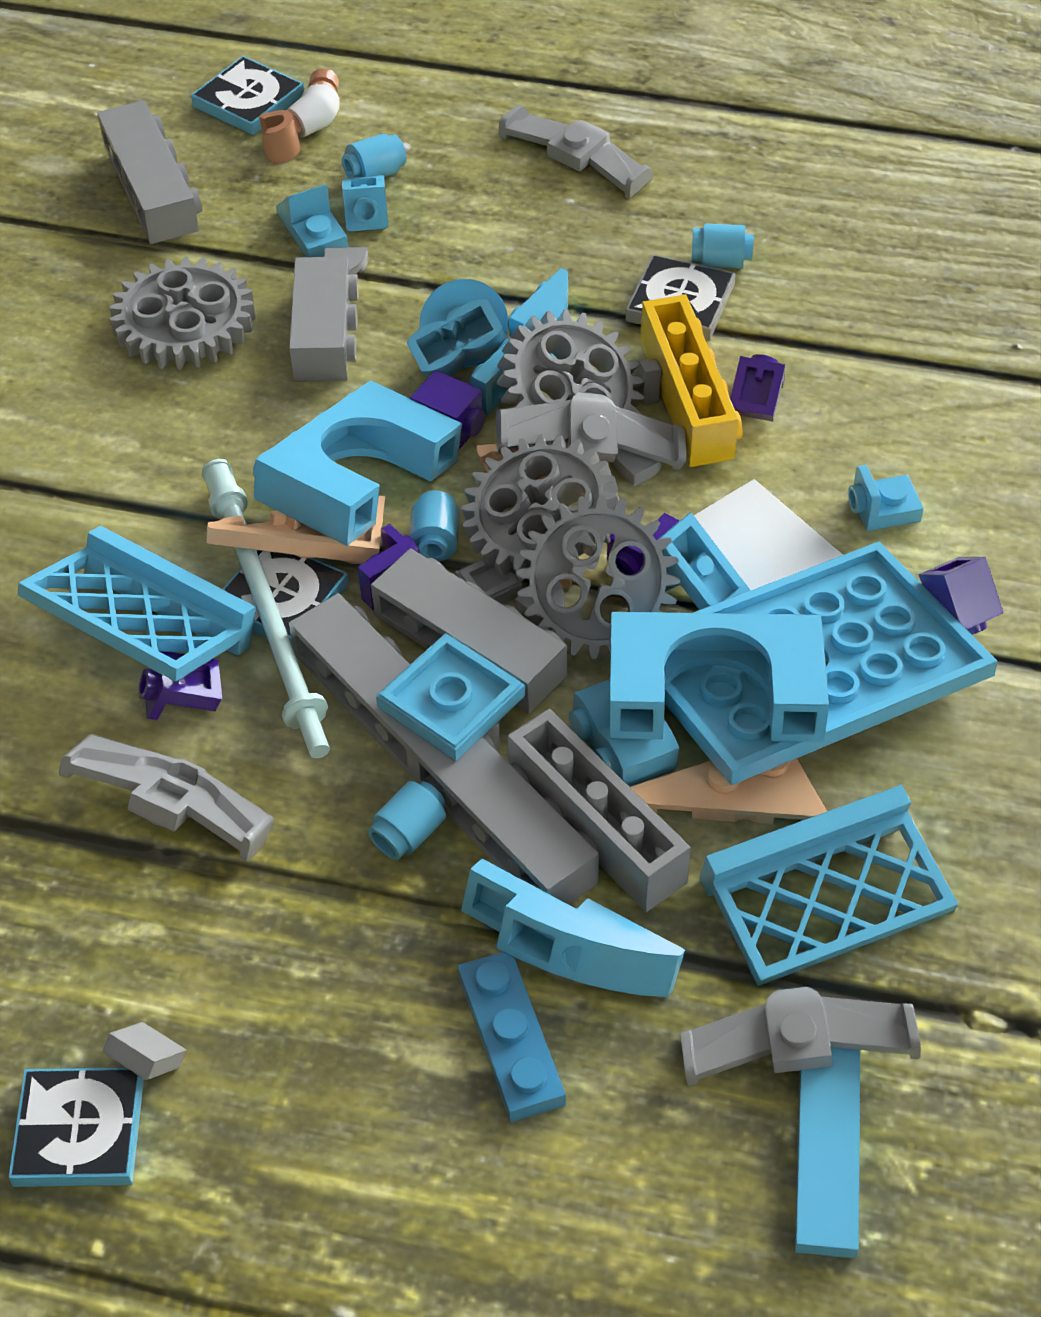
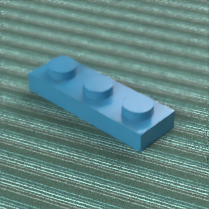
(511, 1036)

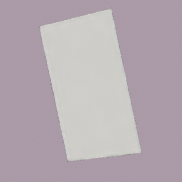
(763, 536)

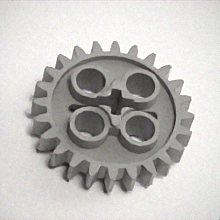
(182, 313)
(576, 346)
(515, 485)
(553, 562)

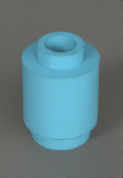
(374, 156)
(722, 246)
(435, 525)
(407, 819)

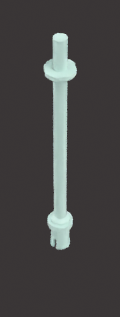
(304, 708)

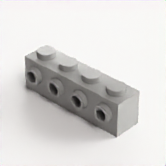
(150, 171)
(428, 601)
(630, 837)

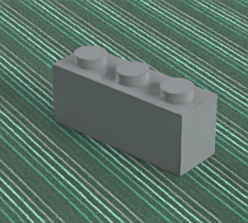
(323, 319)

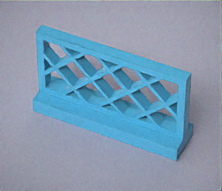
(148, 585)
(817, 839)

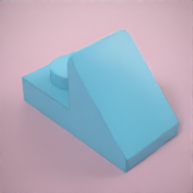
(311, 222)
(701, 565)

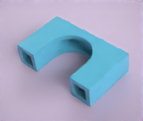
(371, 422)
(774, 649)

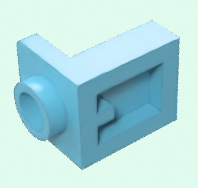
(365, 203)
(884, 501)

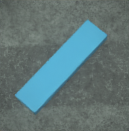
(829, 1158)

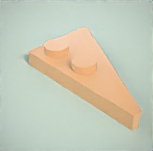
(289, 536)
(706, 792)

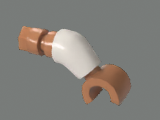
(307, 115)

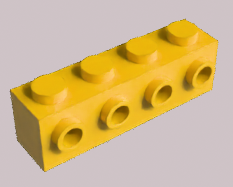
(690, 380)

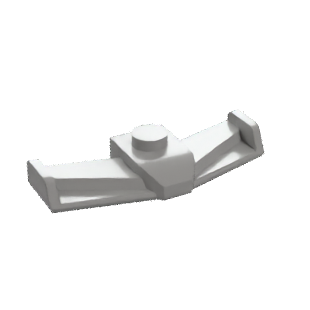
(578, 147)
(597, 425)
(171, 791)
(799, 1033)

